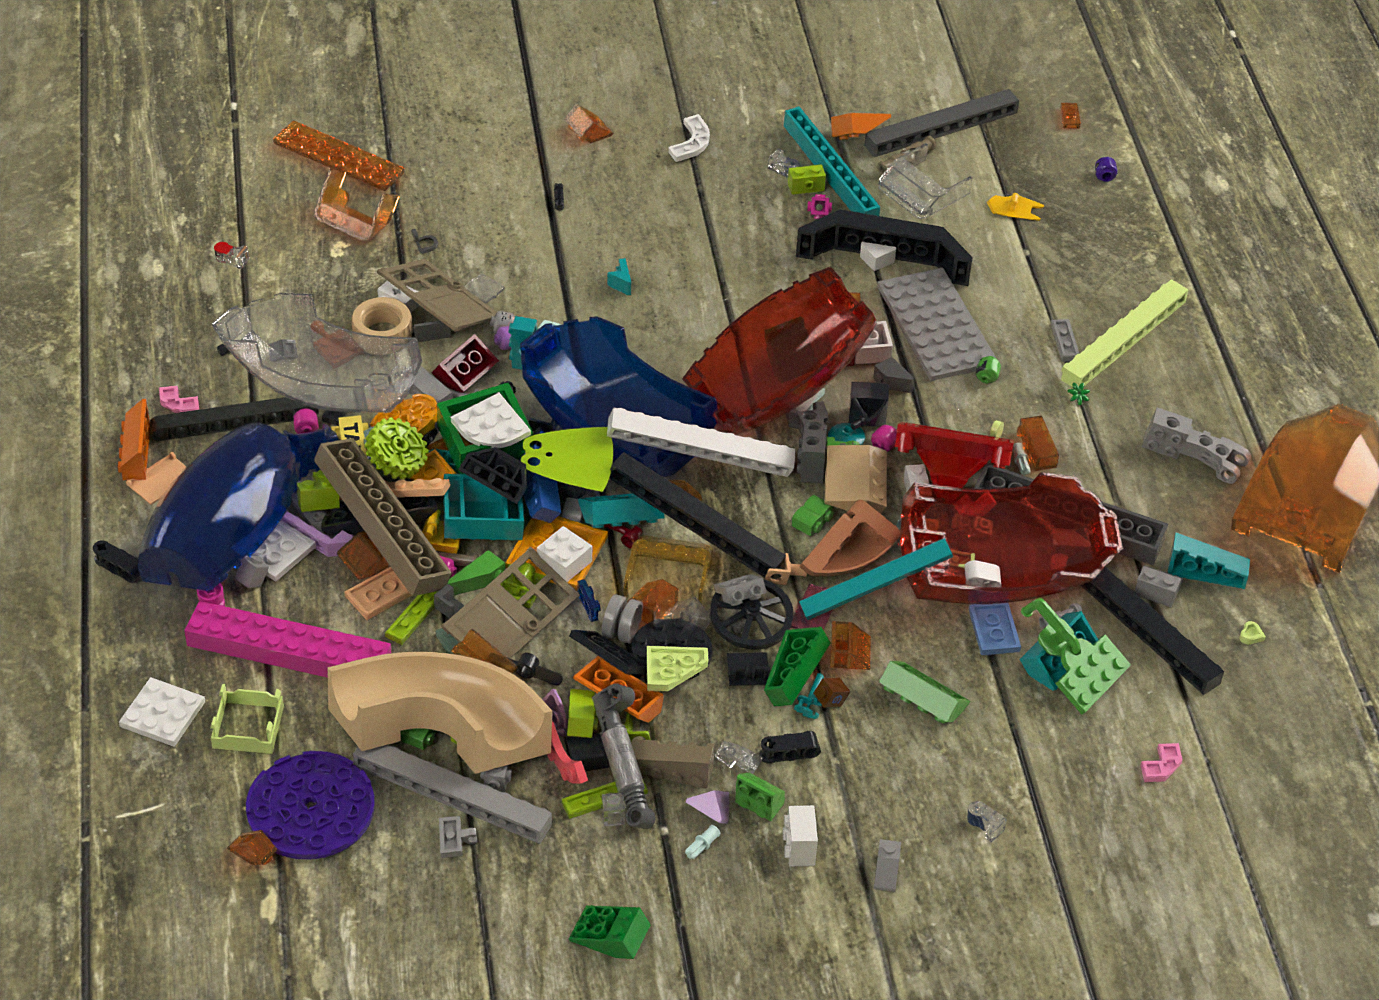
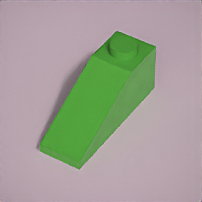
(477, 573)

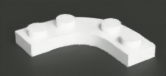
(696, 144)

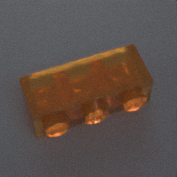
(1038, 443)

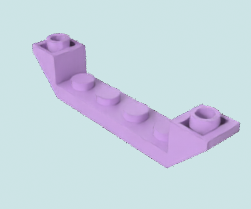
(323, 542)

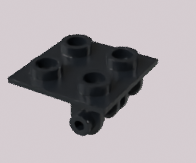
(748, 668)

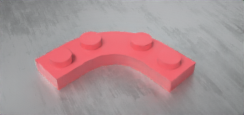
(569, 769)

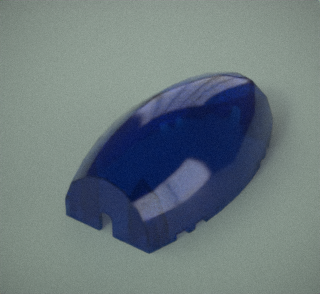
(221, 508)

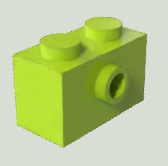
(806, 179)

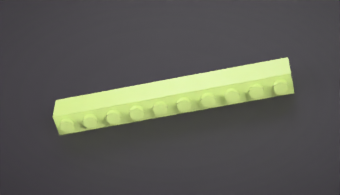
(1124, 334)

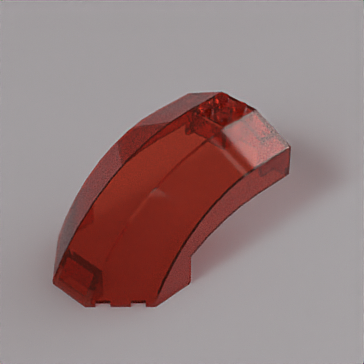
(1037, 534)

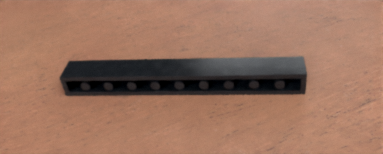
(695, 515)
(1155, 631)

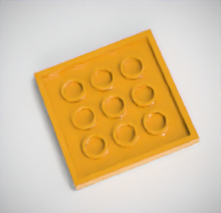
(539, 531)

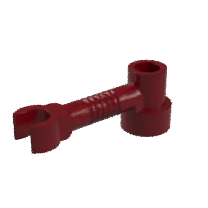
(629, 536)

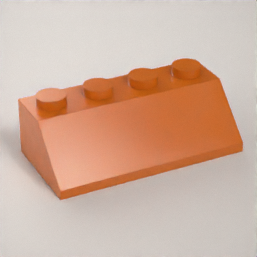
(135, 442)
(601, 674)

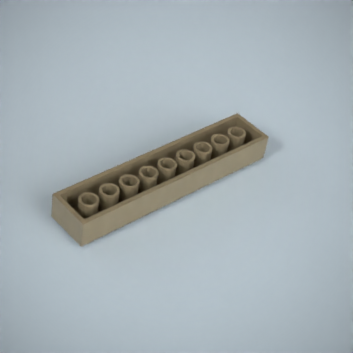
(382, 517)

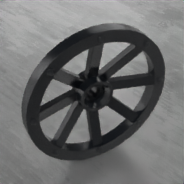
(752, 611)

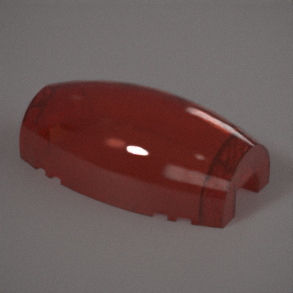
(781, 352)

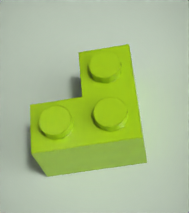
(317, 494)

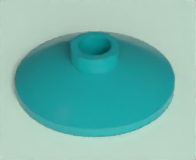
(844, 433)

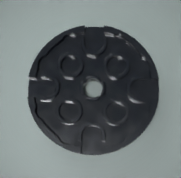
(670, 633)

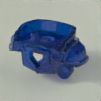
(309, 443)

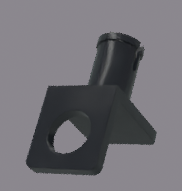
(541, 427)

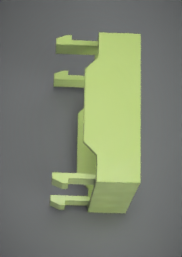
(244, 743)

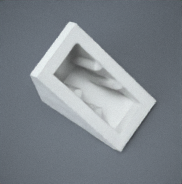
(877, 255)

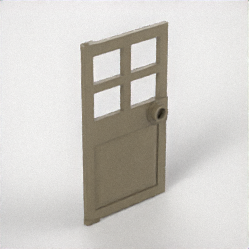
(448, 302)
(503, 618)

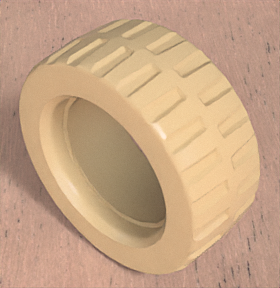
(383, 311)

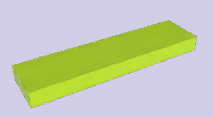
(411, 618)
(589, 800)

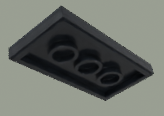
(610, 652)

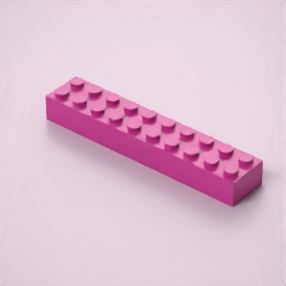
(276, 640)

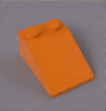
(854, 124)

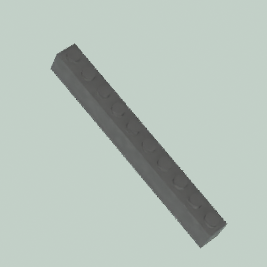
(941, 122)

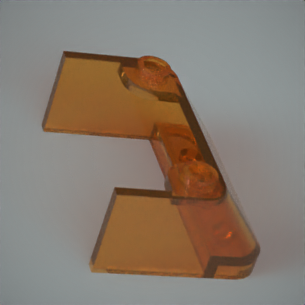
(333, 209)

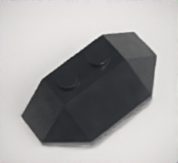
(497, 472)

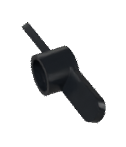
(529, 667)

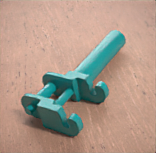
(810, 700)

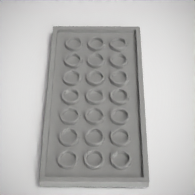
(935, 323)

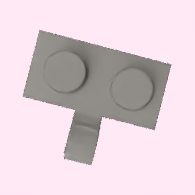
(452, 836)

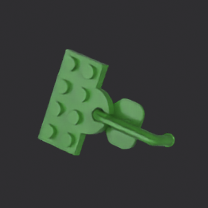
(1088, 666)

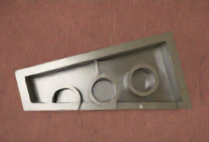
(675, 762)

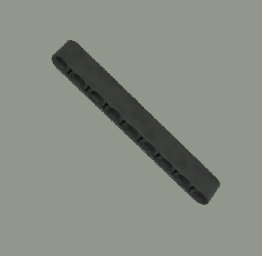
(224, 418)

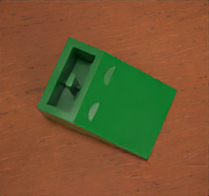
(611, 930)

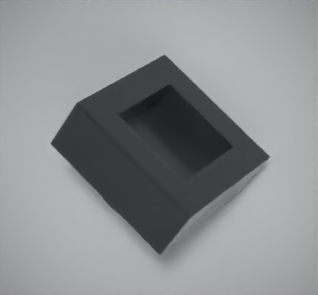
(332, 417)

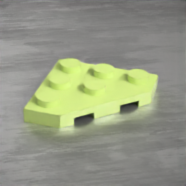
(673, 665)

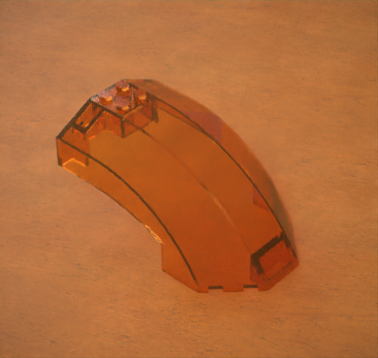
(1315, 483)

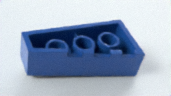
(541, 493)

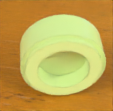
(997, 429)

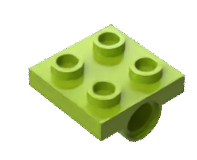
(517, 589)

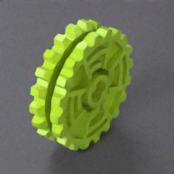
(396, 448)

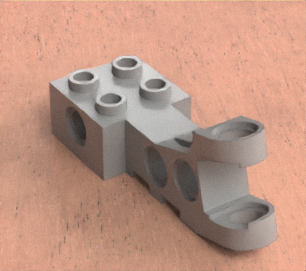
(1174, 435)

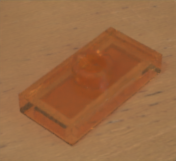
(1070, 115)

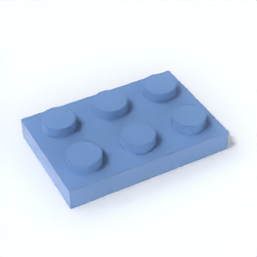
(994, 628)

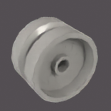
(622, 618)

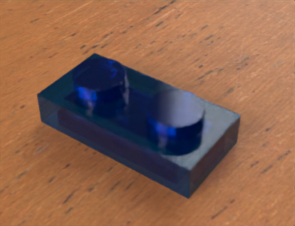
(587, 599)

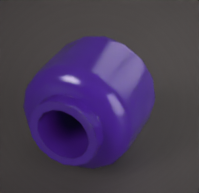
(1106, 169)

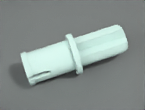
(1021, 458)
(702, 842)

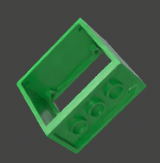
(450, 434)

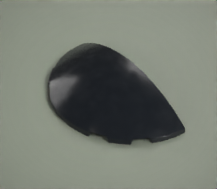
(342, 518)

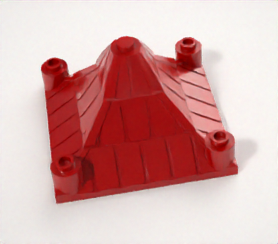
(952, 454)

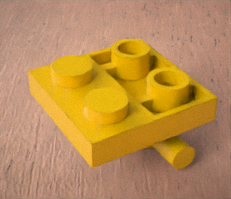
(434, 533)

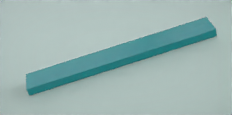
(876, 579)

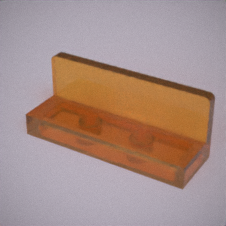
(479, 648)

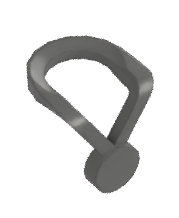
(417, 239)

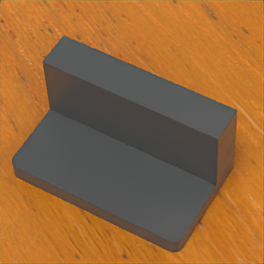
(431, 331)

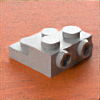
(741, 588)

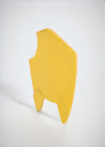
(1014, 206)

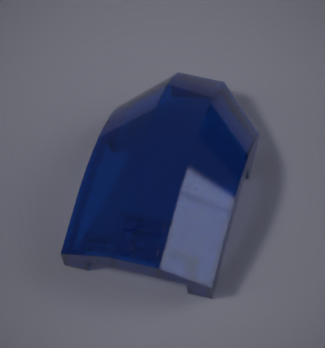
(588, 370)

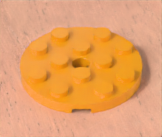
(418, 411)

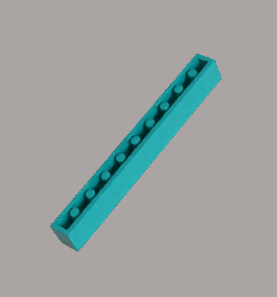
(836, 170)

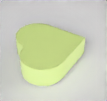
(1251, 633)

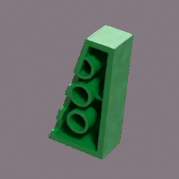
(794, 663)

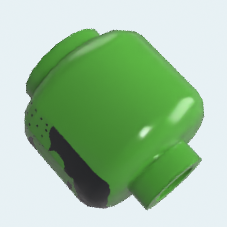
(988, 368)

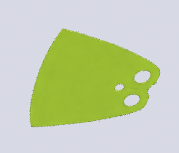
(578, 458)

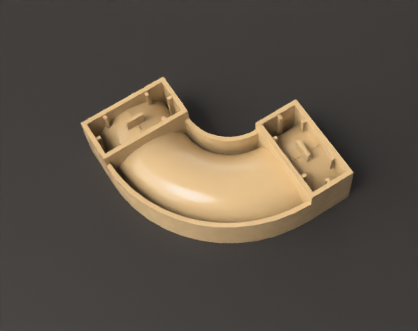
(473, 701)

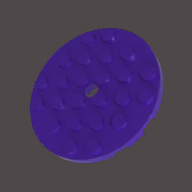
(336, 821)

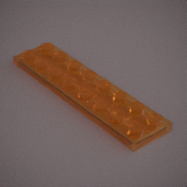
(339, 155)

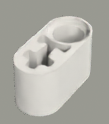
(982, 574)

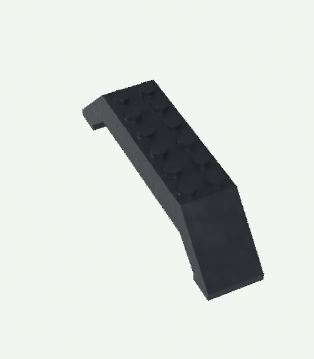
(913, 241)

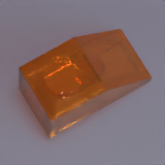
(253, 847)

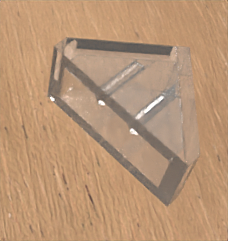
(691, 611)

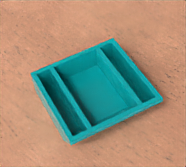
(479, 512)

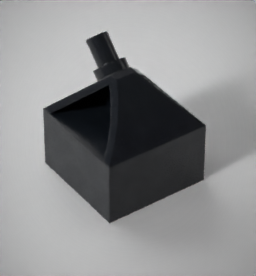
(868, 404)

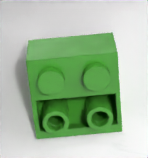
(758, 795)

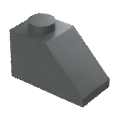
(894, 374)

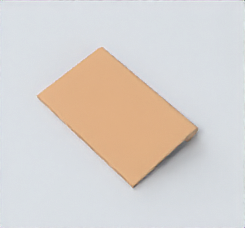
(158, 478)

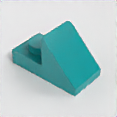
(620, 278)

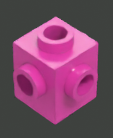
(819, 199)

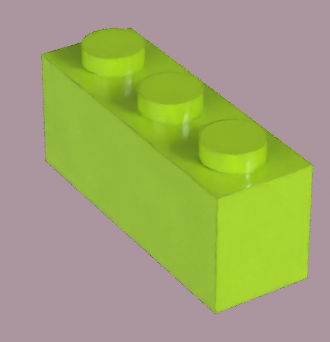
(581, 713)

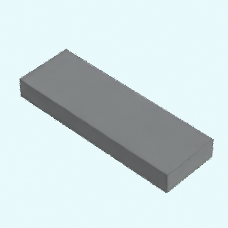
(1064, 339)

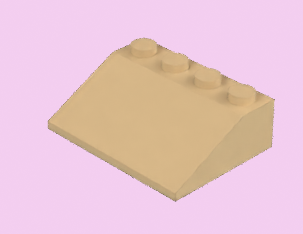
(855, 474)

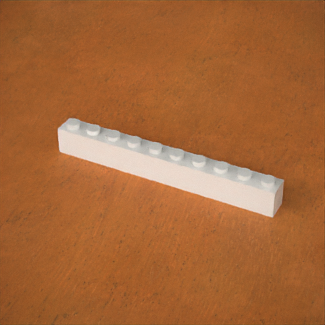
(700, 442)

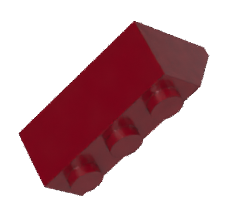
(465, 365)

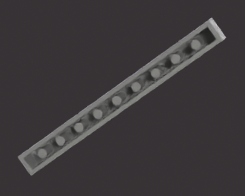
(456, 791)

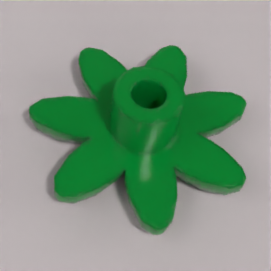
(1079, 393)

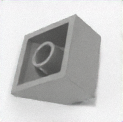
(1158, 586)

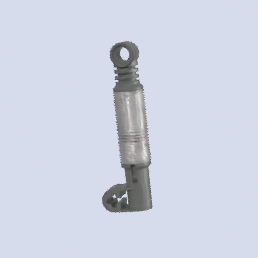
(619, 748)

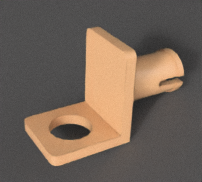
(786, 570)

